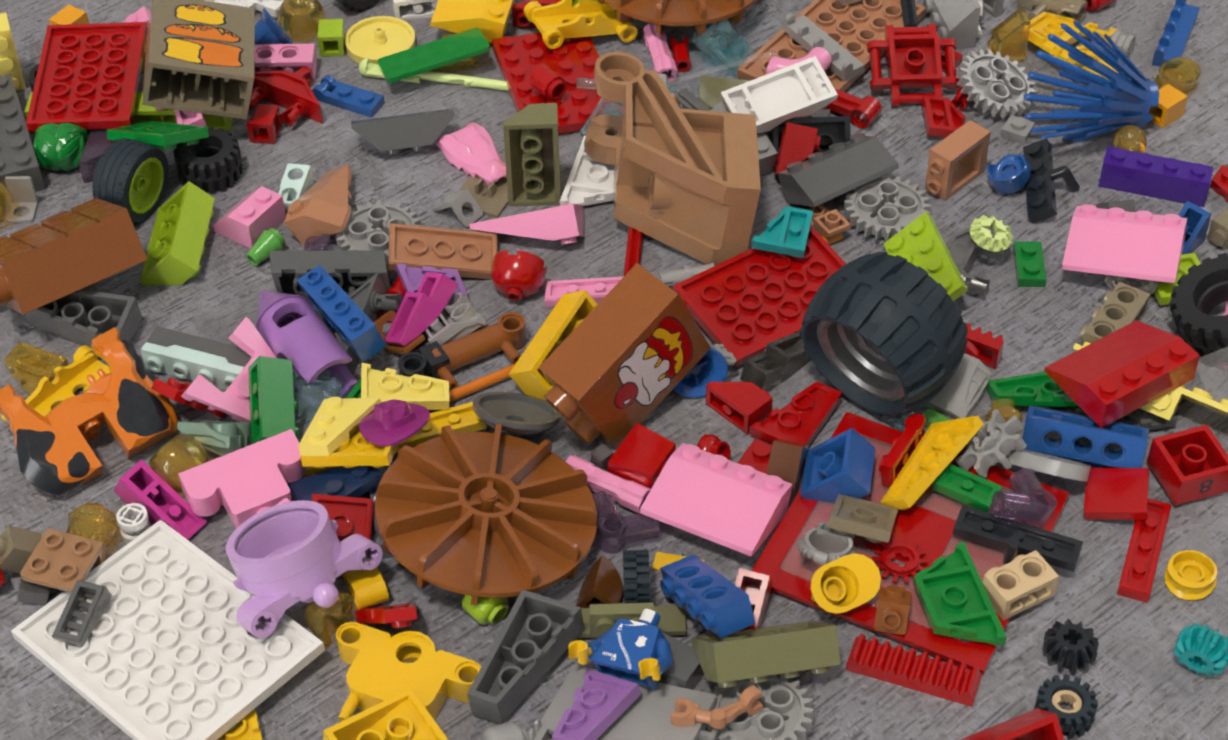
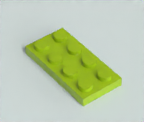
(924, 247)

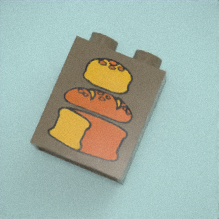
(200, 57)

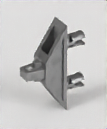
(964, 253)

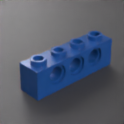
(341, 313)
(1072, 426)
(707, 596)

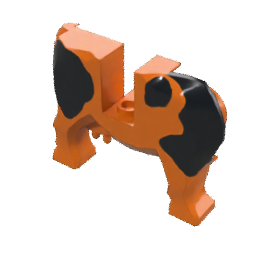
(55, 446)

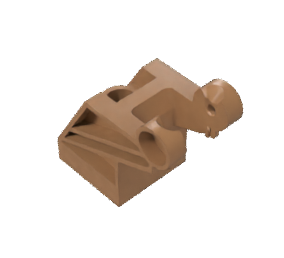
(676, 170)

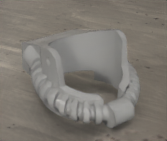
(825, 540)

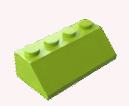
(178, 237)

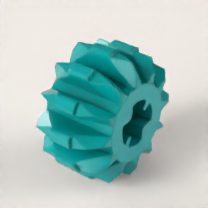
(1202, 649)

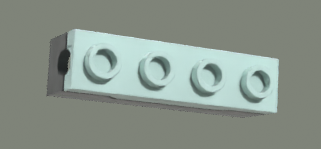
(192, 355)

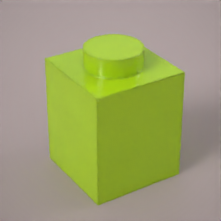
(331, 37)

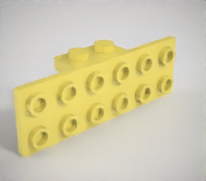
(1167, 404)

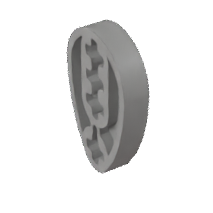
(1050, 464)

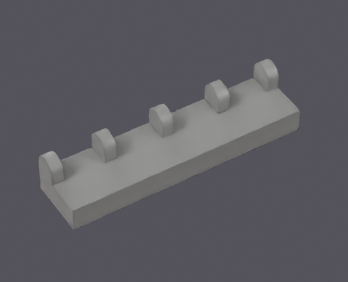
(811, 36)

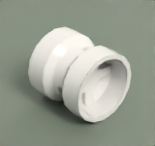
(132, 521)

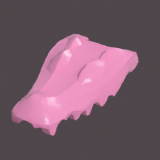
(473, 152)

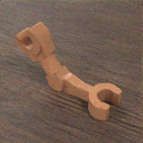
(717, 718)

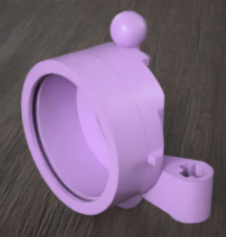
(290, 558)

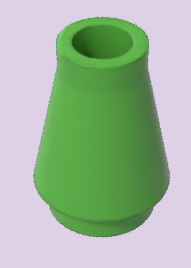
(268, 241)

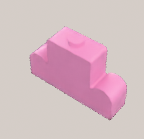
(245, 479)

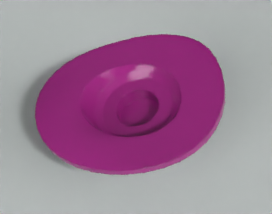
(393, 422)

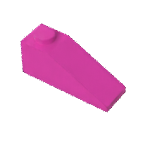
(162, 503)

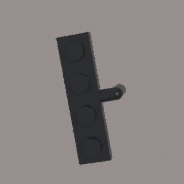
(1041, 184)
(1017, 538)

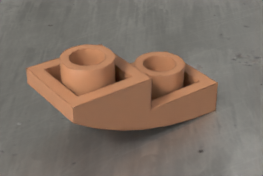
(827, 222)

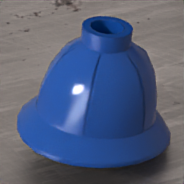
(269, 32)
(710, 368)

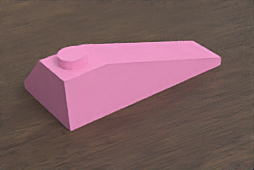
(554, 224)

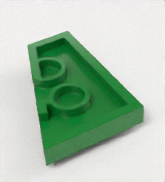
(1030, 390)

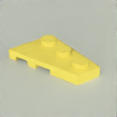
(417, 389)

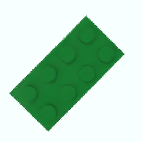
(160, 134)

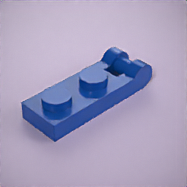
(348, 97)

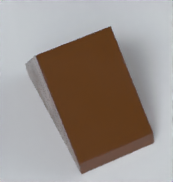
(787, 460)

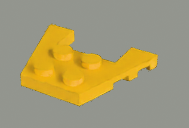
(1050, 23)

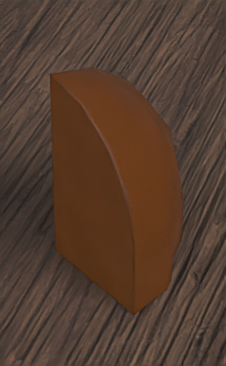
(601, 585)

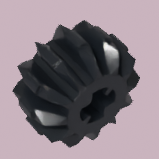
(1070, 646)

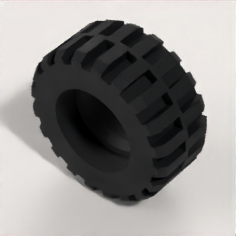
(1193, 300)

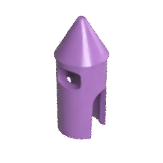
(300, 335)

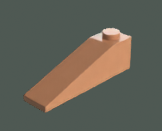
(322, 207)

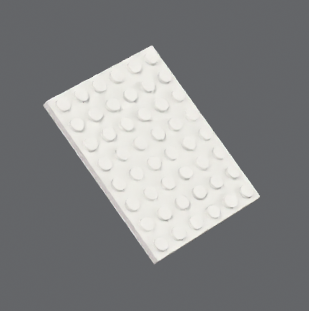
(169, 643)

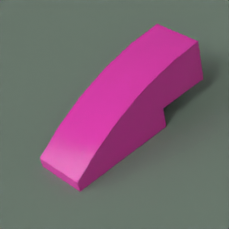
(420, 308)

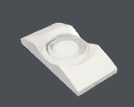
(782, 94)

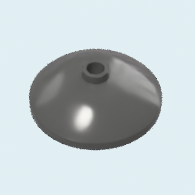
(516, 412)

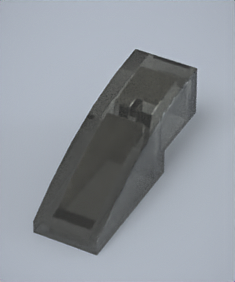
(777, 363)

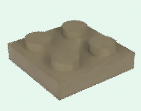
(862, 518)

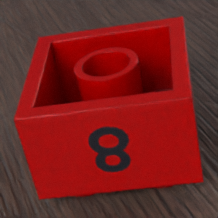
(1189, 464)

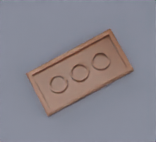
(442, 248)

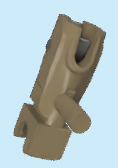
(1067, 8)

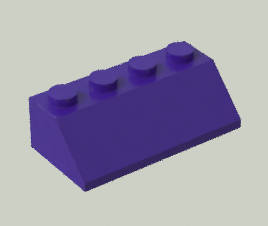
(1155, 176)

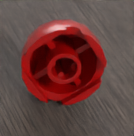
(518, 274)

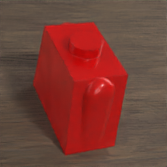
(641, 456)

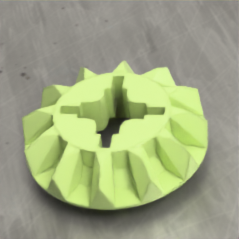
(982, 235)

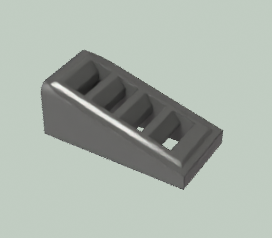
(81, 591)

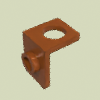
(389, 316)

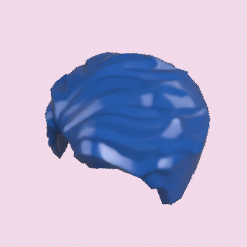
(1009, 173)

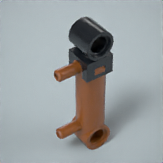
(440, 361)

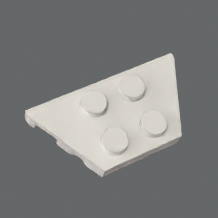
(588, 181)

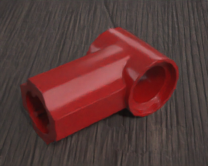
(861, 111)

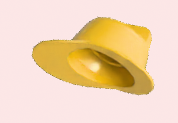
(845, 583)

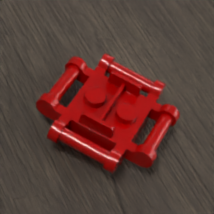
(912, 63)

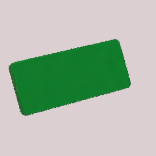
(433, 55)

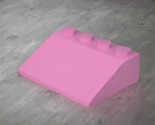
(1125, 243)
(717, 499)

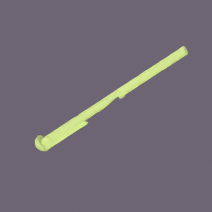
(372, 70)

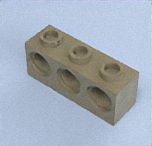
(1119, 309)

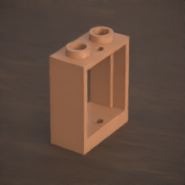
(968, 147)

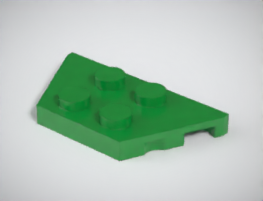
(958, 600)

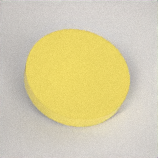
(378, 38)

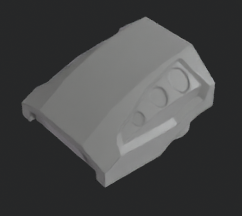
(455, 320)
(964, 389)

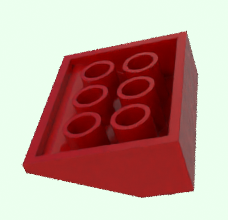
(1124, 371)

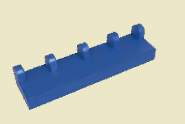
(1176, 32)

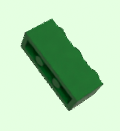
(271, 398)

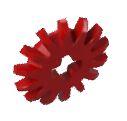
(906, 552)

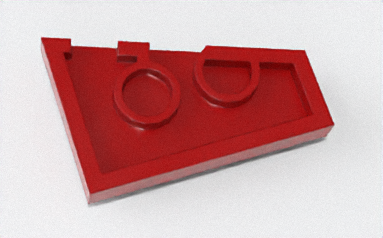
(801, 417)

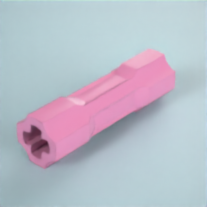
(659, 52)
(623, 491)

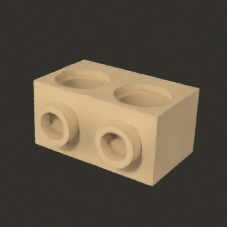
(1020, 584)

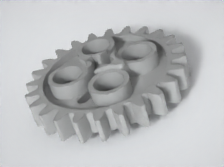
(995, 83)
(885, 206)
(370, 226)
(784, 716)

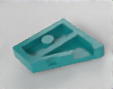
(786, 233)

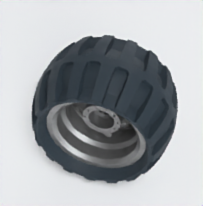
(884, 334)

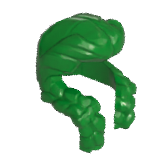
(60, 145)

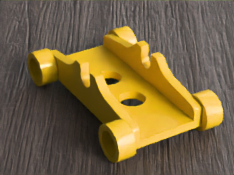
(569, 21)
(66, 381)

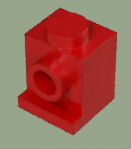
(264, 124)

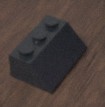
(831, 130)

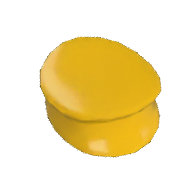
(1191, 575)

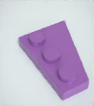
(596, 706)

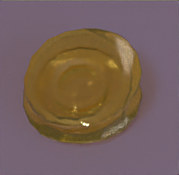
(1179, 73)

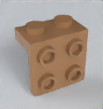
(63, 560)

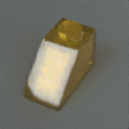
(1011, 36)

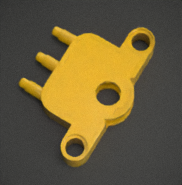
(381, 669)

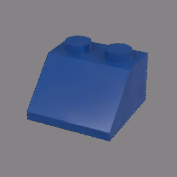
(838, 467)

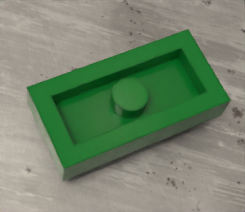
(1029, 264)
(966, 487)

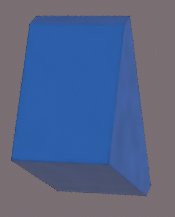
(1196, 226)

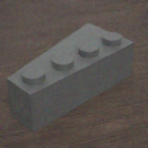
(346, 267)
(87, 315)
(523, 653)

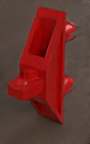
(287, 91)

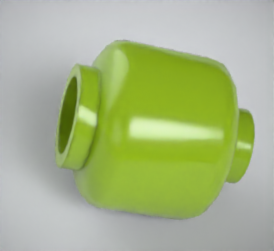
(487, 609)

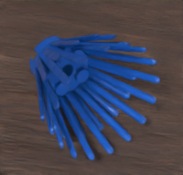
(1115, 101)

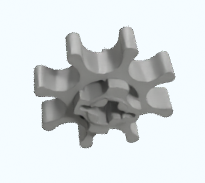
(992, 444)

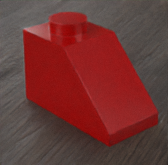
(796, 145)
(739, 402)

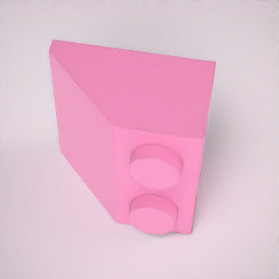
(252, 216)

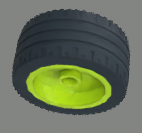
(132, 177)

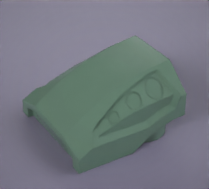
(218, 436)

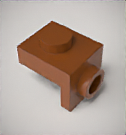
(892, 610)

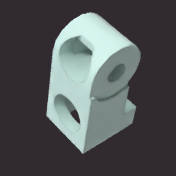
(293, 187)

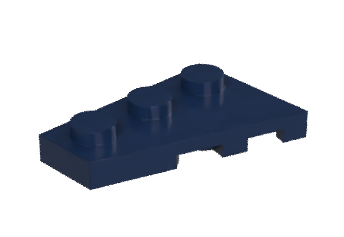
(336, 482)

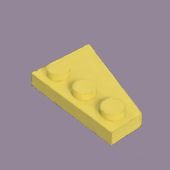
(332, 424)

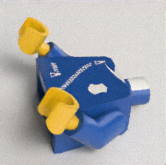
(628, 650)

